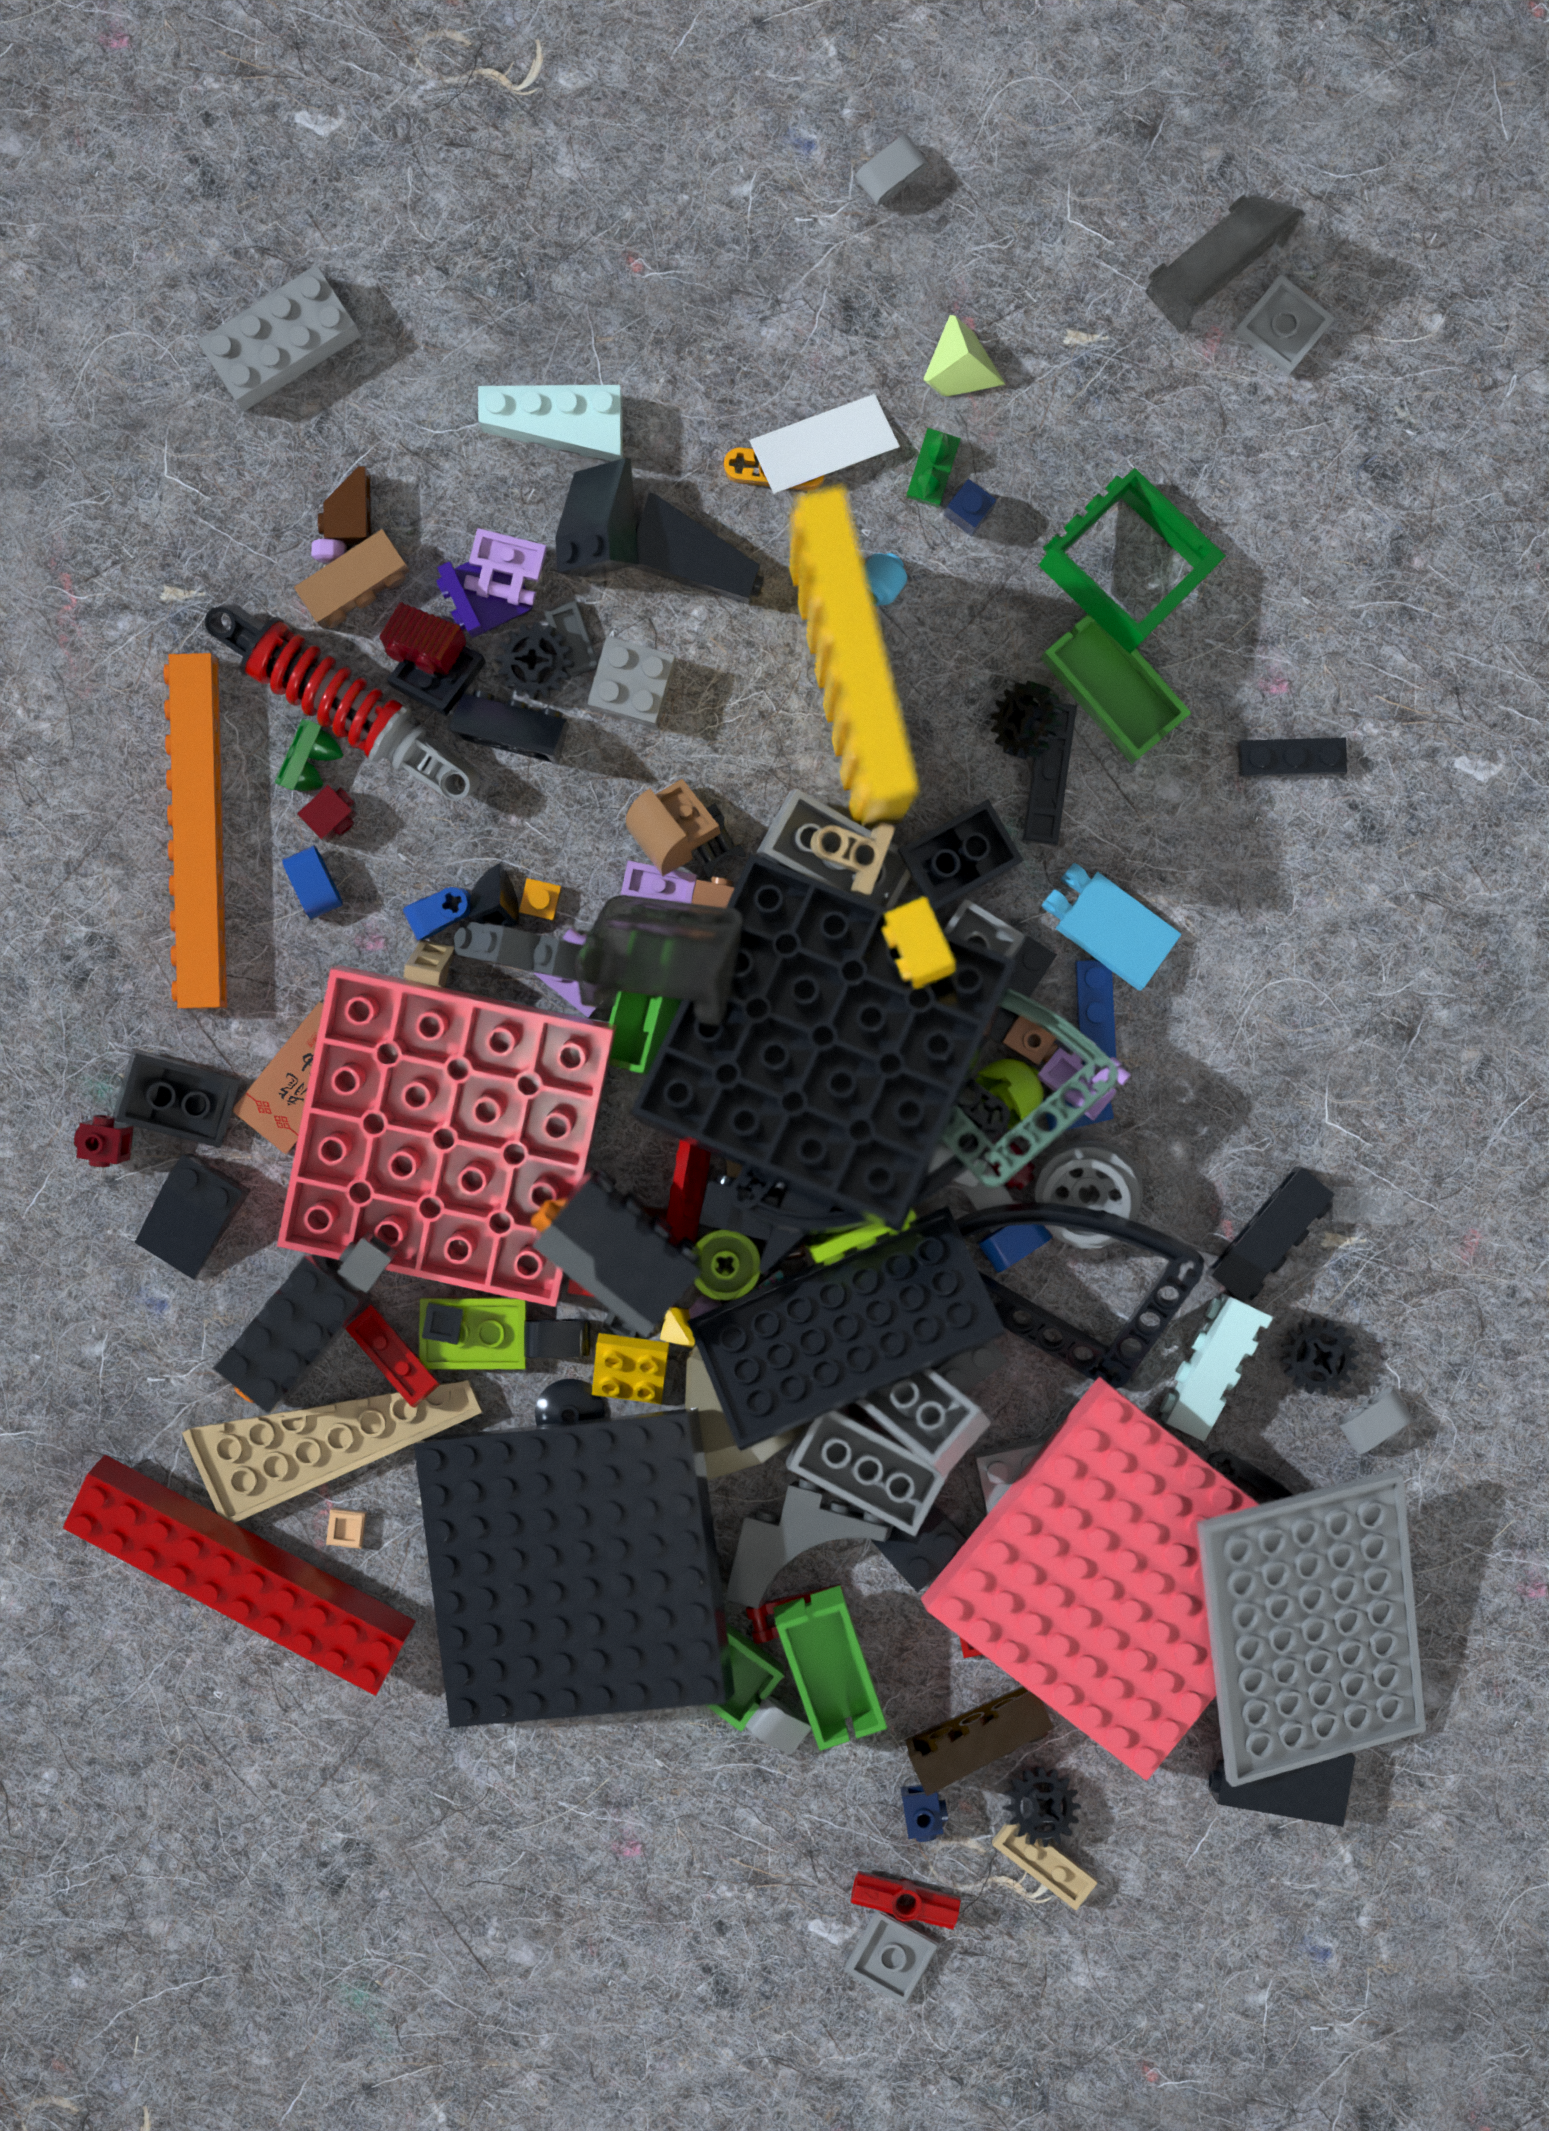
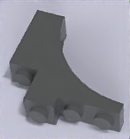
(517, 949)
(805, 1521)

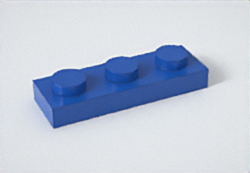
(1096, 1005)

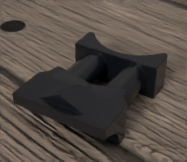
(723, 840)

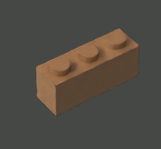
(352, 580)

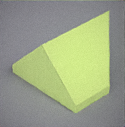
(960, 362)

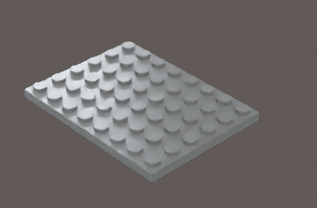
(1312, 1626)

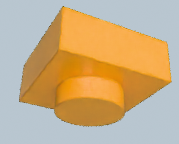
(540, 899)

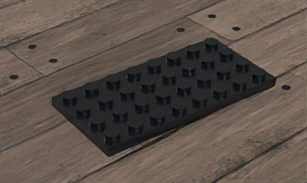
(845, 1329)

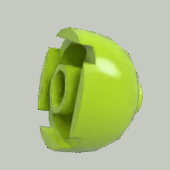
(1014, 1085)

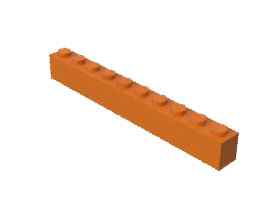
(197, 831)

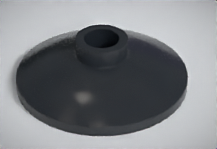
(564, 1395)

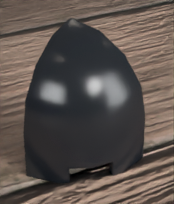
(495, 899)

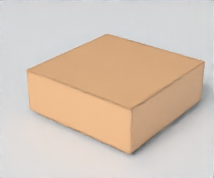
(346, 1528)

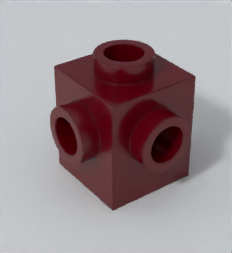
(103, 1141)

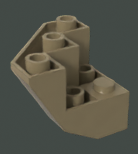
(718, 1443)

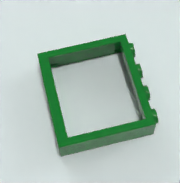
(1166, 521)

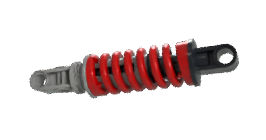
(338, 700)

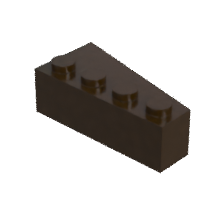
(977, 1738)

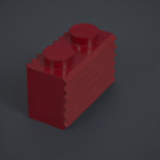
(422, 639)

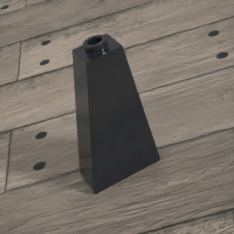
(690, 554)
(1305, 1793)

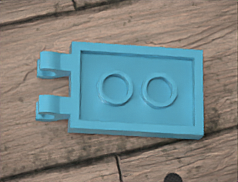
(1112, 926)

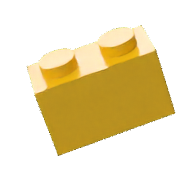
(919, 943)

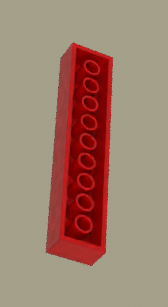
(238, 1574)

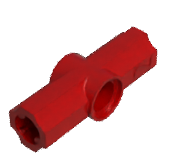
(928, 1906)

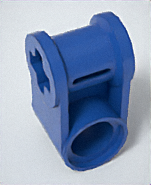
(433, 914)

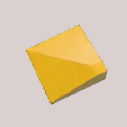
(676, 1328)

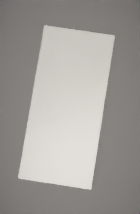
(824, 443)

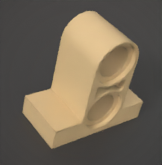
(845, 853)
(429, 963)

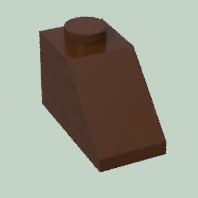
(348, 510)

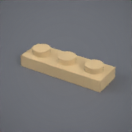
(1047, 1866)

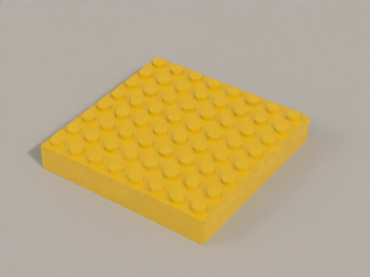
(849, 660)

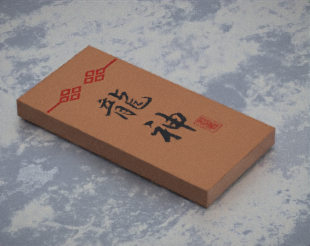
(278, 1095)

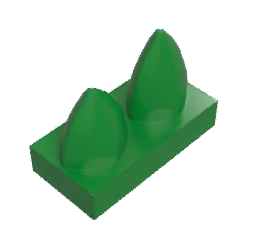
(933, 467)
(311, 743)

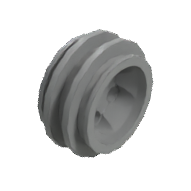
(1095, 1160)

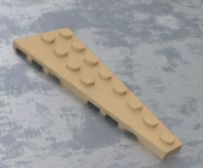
(286, 1453)

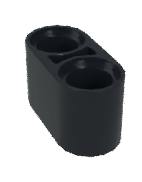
(556, 1338)

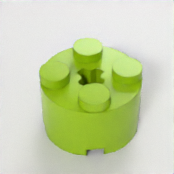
(746, 1261)

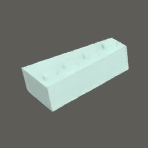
(557, 416)
(1213, 1366)

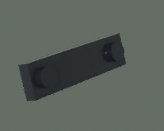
(1049, 783)

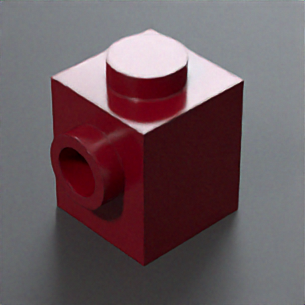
(329, 813)

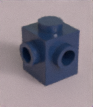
(923, 1813)

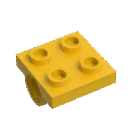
(630, 1368)

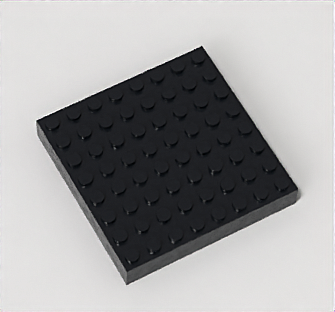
(824, 1052)
(574, 1569)

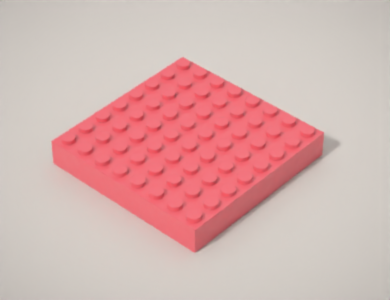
(443, 1130)
(1096, 1579)

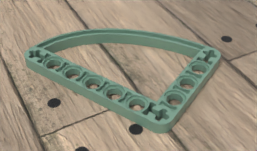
(1053, 1105)

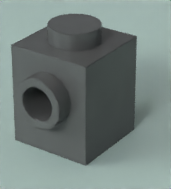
(365, 1262)

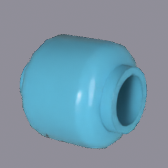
(884, 577)

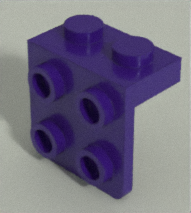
(474, 611)

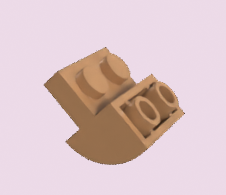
(670, 825)

